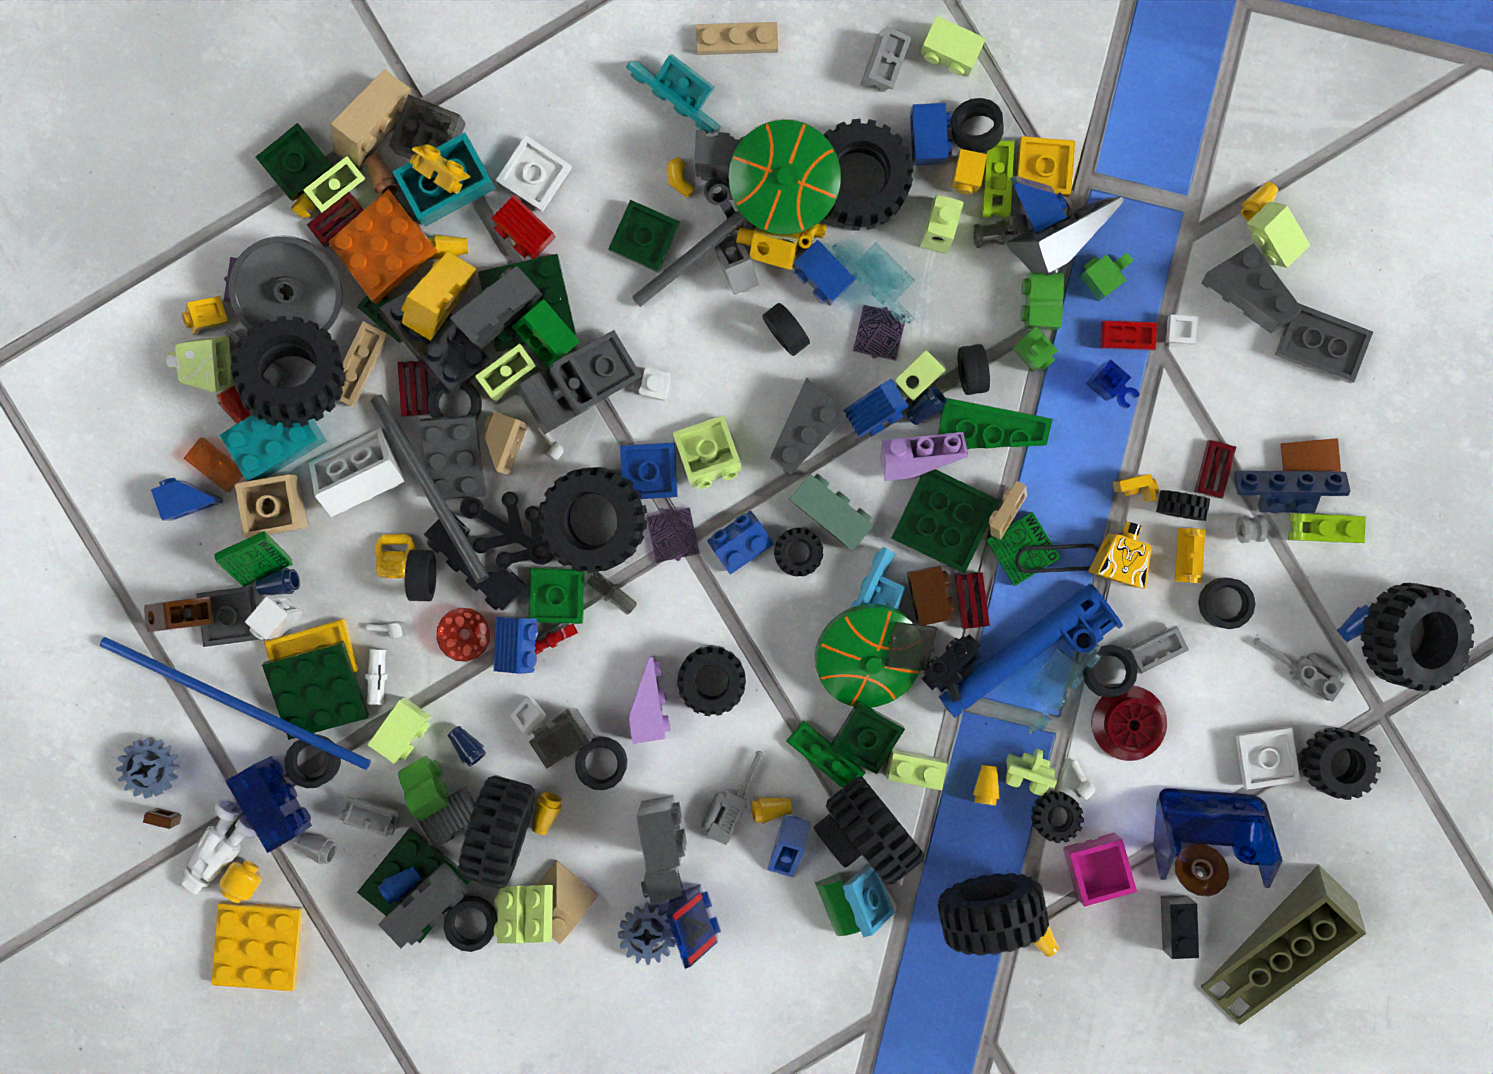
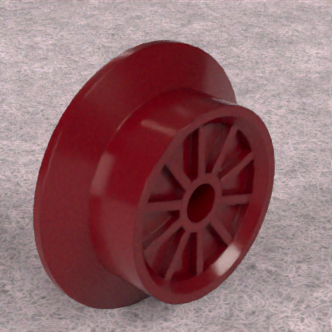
(1112, 720)

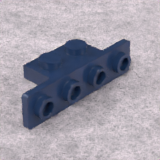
(1291, 489)

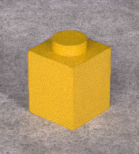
(968, 171)

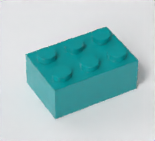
(433, 202)
(266, 449)

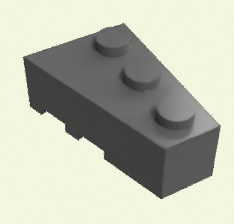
(1254, 288)
(496, 307)
(806, 427)
(423, 906)

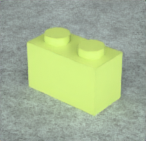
(952, 46)
(334, 184)
(1277, 234)
(507, 372)
(400, 730)
(916, 769)

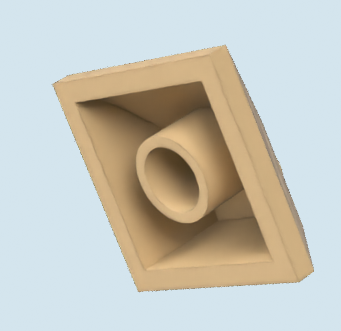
(504, 440)
(569, 900)

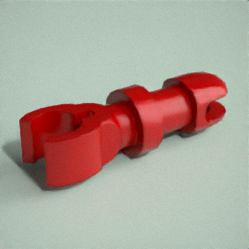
(552, 639)

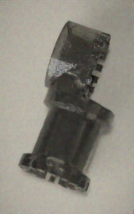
(996, 233)

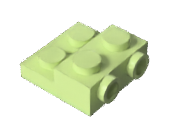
(708, 452)
(524, 914)

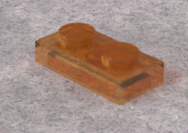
(214, 464)

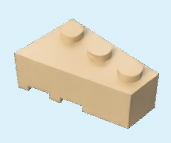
(369, 118)

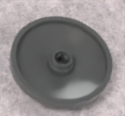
(285, 279)

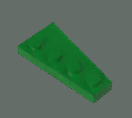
(993, 426)

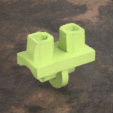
(1032, 768)

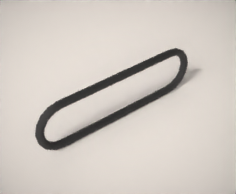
(1053, 547)

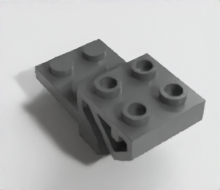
(578, 381)

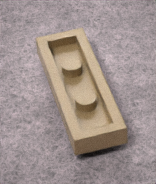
(737, 38)
(361, 361)

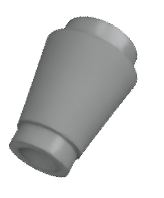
(316, 848)

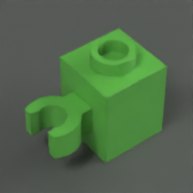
(1105, 276)
(1035, 350)

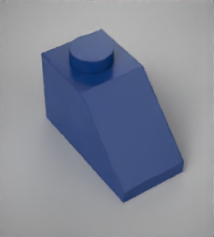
(1039, 202)
(181, 498)
(789, 845)

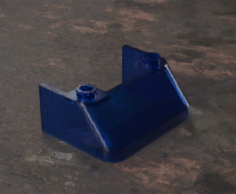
(1215, 820)

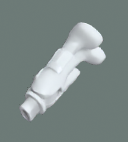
(215, 848)

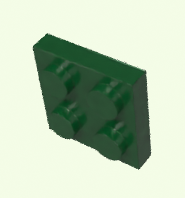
(294, 161)
(644, 236)
(867, 737)

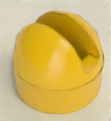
(301, 206)

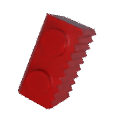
(523, 228)

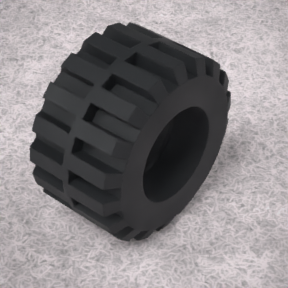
(711, 704)
(1360, 771)

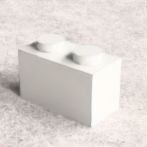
(273, 617)

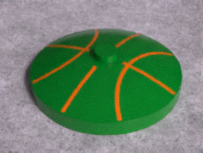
(784, 177)
(854, 655)

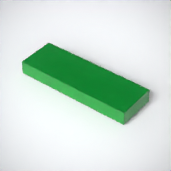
(818, 751)

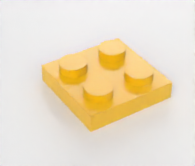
(1047, 162)

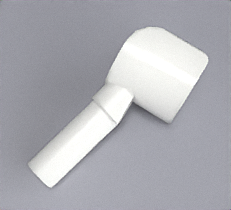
(556, 451)
(395, 629)
(1086, 789)

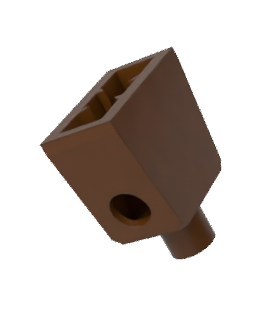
(170, 614)

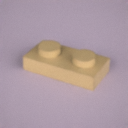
(1012, 501)

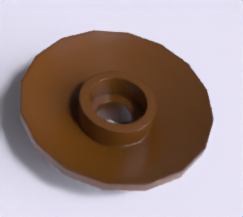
(1206, 860)

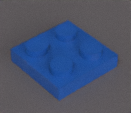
(651, 469)

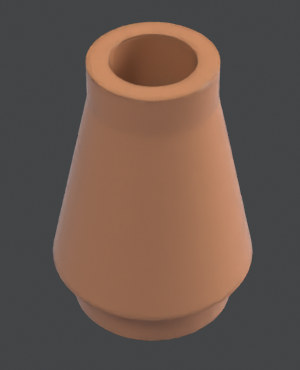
(381, 176)

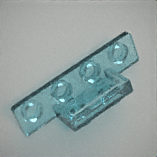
(882, 275)
(1055, 679)

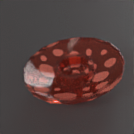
(450, 637)

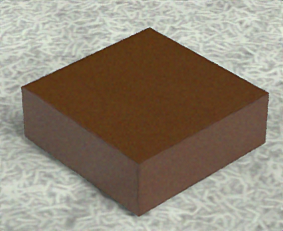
(162, 818)

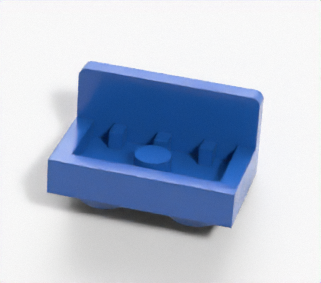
(740, 542)

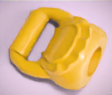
(393, 563)

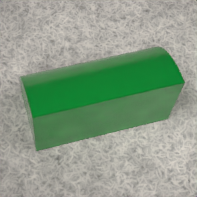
(545, 333)
(837, 906)

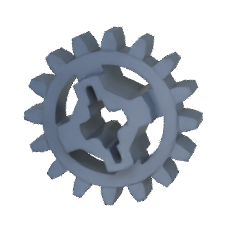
(142, 756)
(637, 935)

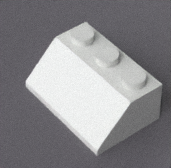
(355, 472)

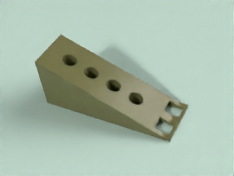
(1290, 944)

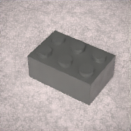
(661, 833)

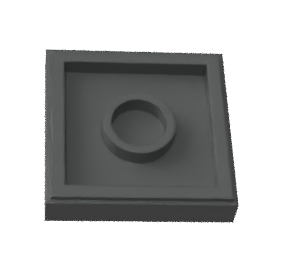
(229, 615)

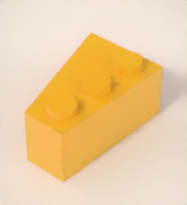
(437, 295)

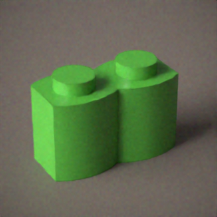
(1043, 301)
(423, 787)

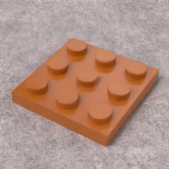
(382, 246)

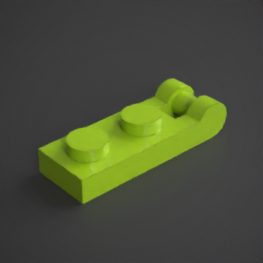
(997, 179)
(1327, 528)

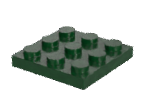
(549, 279)
(945, 519)
(316, 688)
(408, 852)

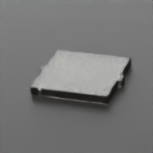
(911, 646)

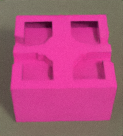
(1100, 869)

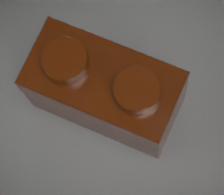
(930, 595)

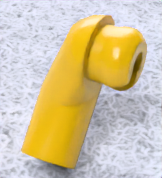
(675, 177)
(807, 236)

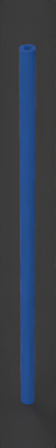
(235, 703)

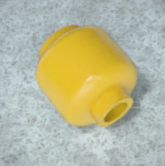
(240, 881)

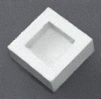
(1181, 329)
(655, 384)
(528, 715)

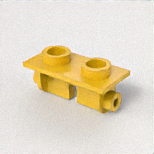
(448, 171)
(1189, 555)

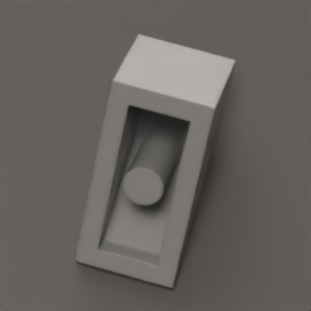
(736, 264)

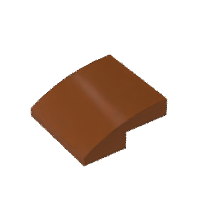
(1311, 455)

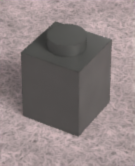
(662, 885)

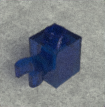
(1110, 381)

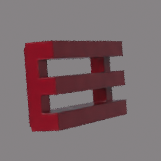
(312, 225)
(413, 388)
(1211, 444)
(982, 599)

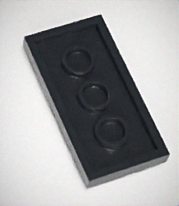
(449, 354)

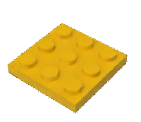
(256, 946)

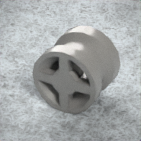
(1251, 529)

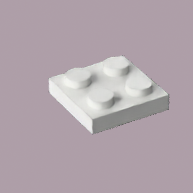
(533, 173)
(1267, 758)

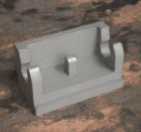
(886, 59)

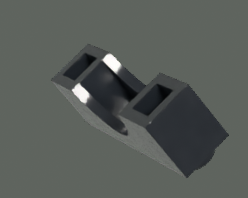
(500, 587)

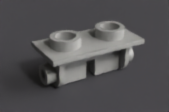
(382, 818)

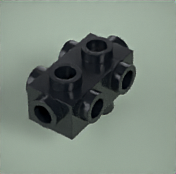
(948, 668)

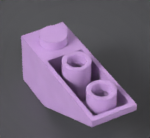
(917, 455)
(646, 714)

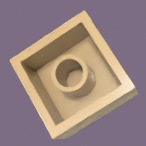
(271, 505)

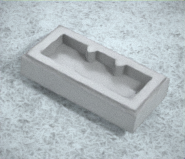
(1158, 649)

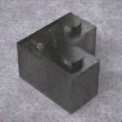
(422, 122)
(562, 738)

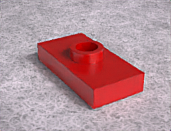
(1128, 335)

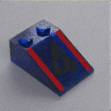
(692, 924)

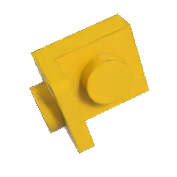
(204, 314)
(1133, 484)

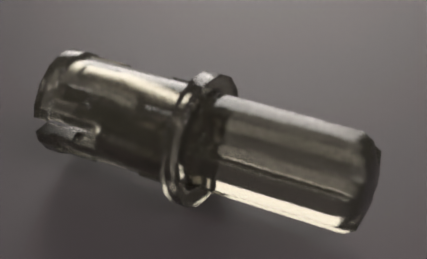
(611, 593)

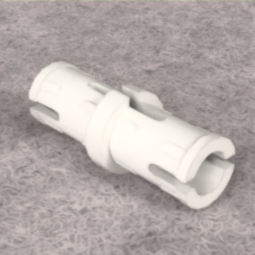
(376, 676)

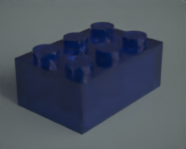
(269, 803)

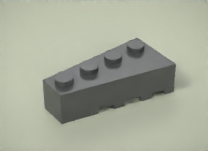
(714, 154)

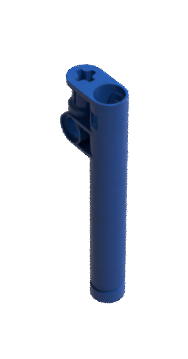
(1063, 622)

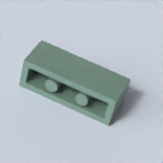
(832, 511)

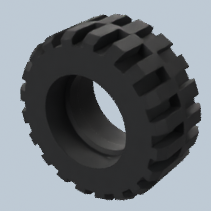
(893, 158)
(281, 340)
(557, 524)
(1444, 641)
(874, 830)
(496, 831)
(993, 914)

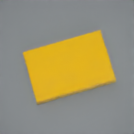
(311, 639)

